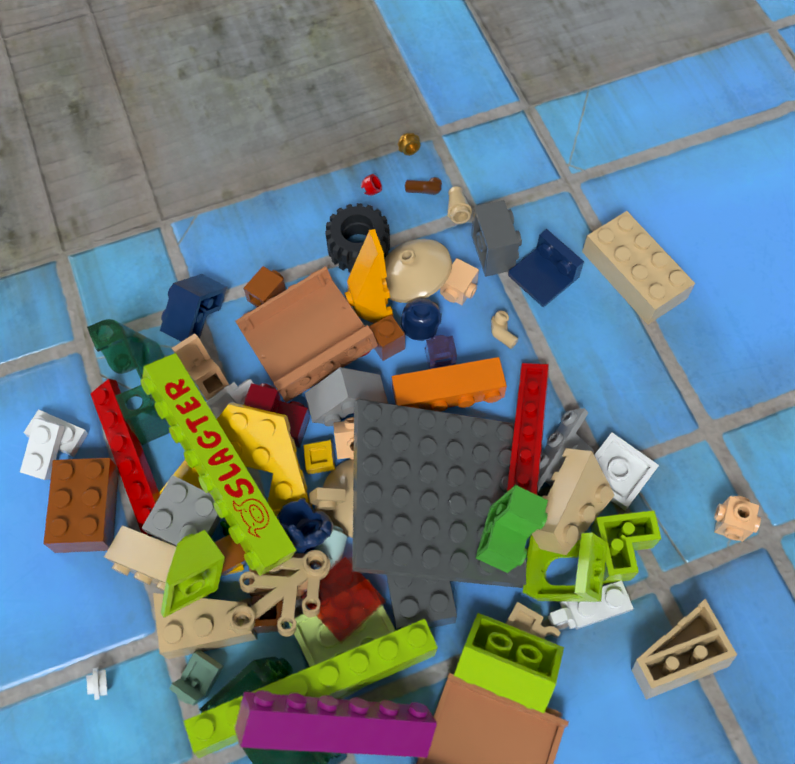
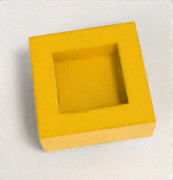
(319, 457)

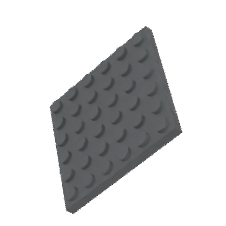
(427, 492)

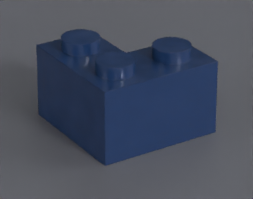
(190, 304)

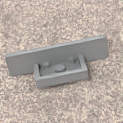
(563, 438)

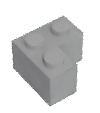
(338, 393)

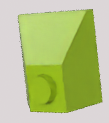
(192, 573)

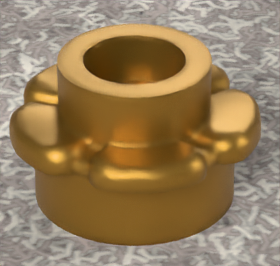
(409, 144)

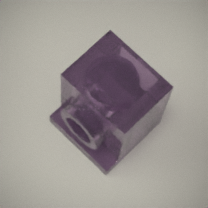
(440, 348)

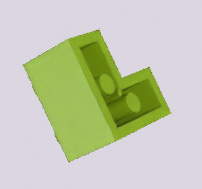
(624, 536)

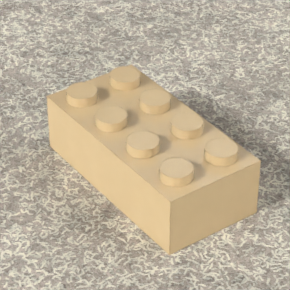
(637, 267)

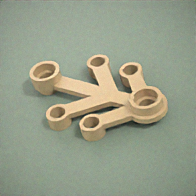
(283, 588)

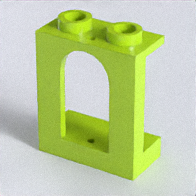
(590, 571)

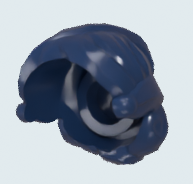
(303, 525)

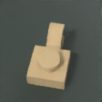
(326, 498)

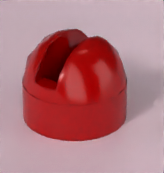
(372, 185)

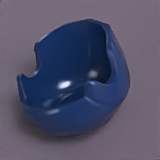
(420, 319)

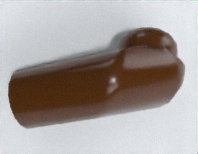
(430, 187)

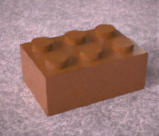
(81, 505)

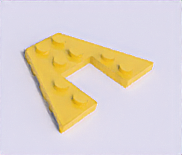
(262, 444)

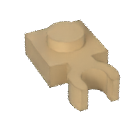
(530, 621)

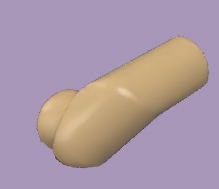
(500, 329)

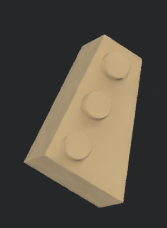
(573, 502)

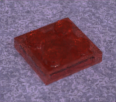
(345, 600)

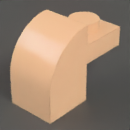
(200, 366)

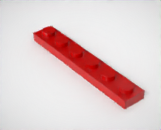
(529, 427)
(126, 452)

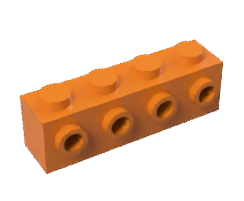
(451, 386)

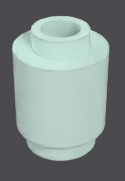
(333, 546)

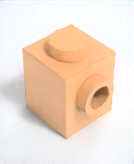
(460, 283)

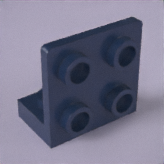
(547, 269)

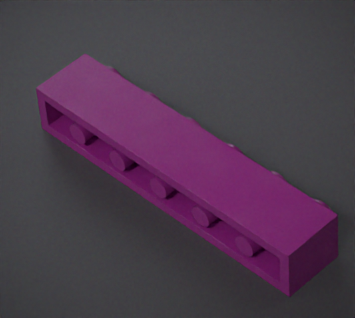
(334, 725)

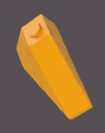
(367, 282)

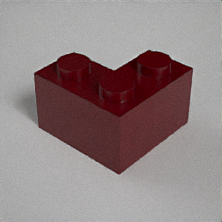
(268, 398)

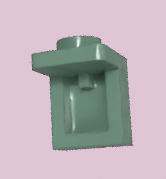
(197, 678)

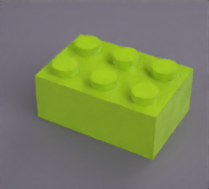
(510, 663)

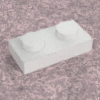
(72, 435)
(42, 448)

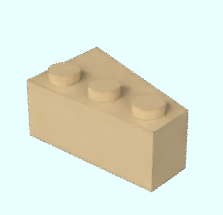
(142, 556)
(198, 626)
(684, 654)

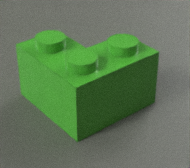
(509, 526)

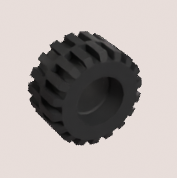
(351, 222)

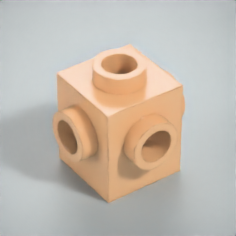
(344, 438)
(737, 518)

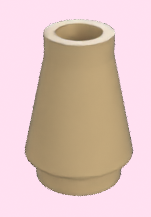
(458, 207)

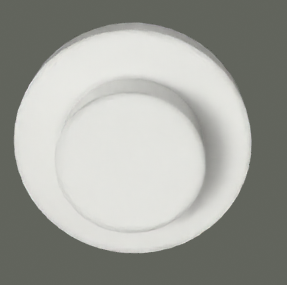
(97, 683)

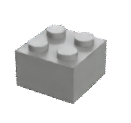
(181, 512)

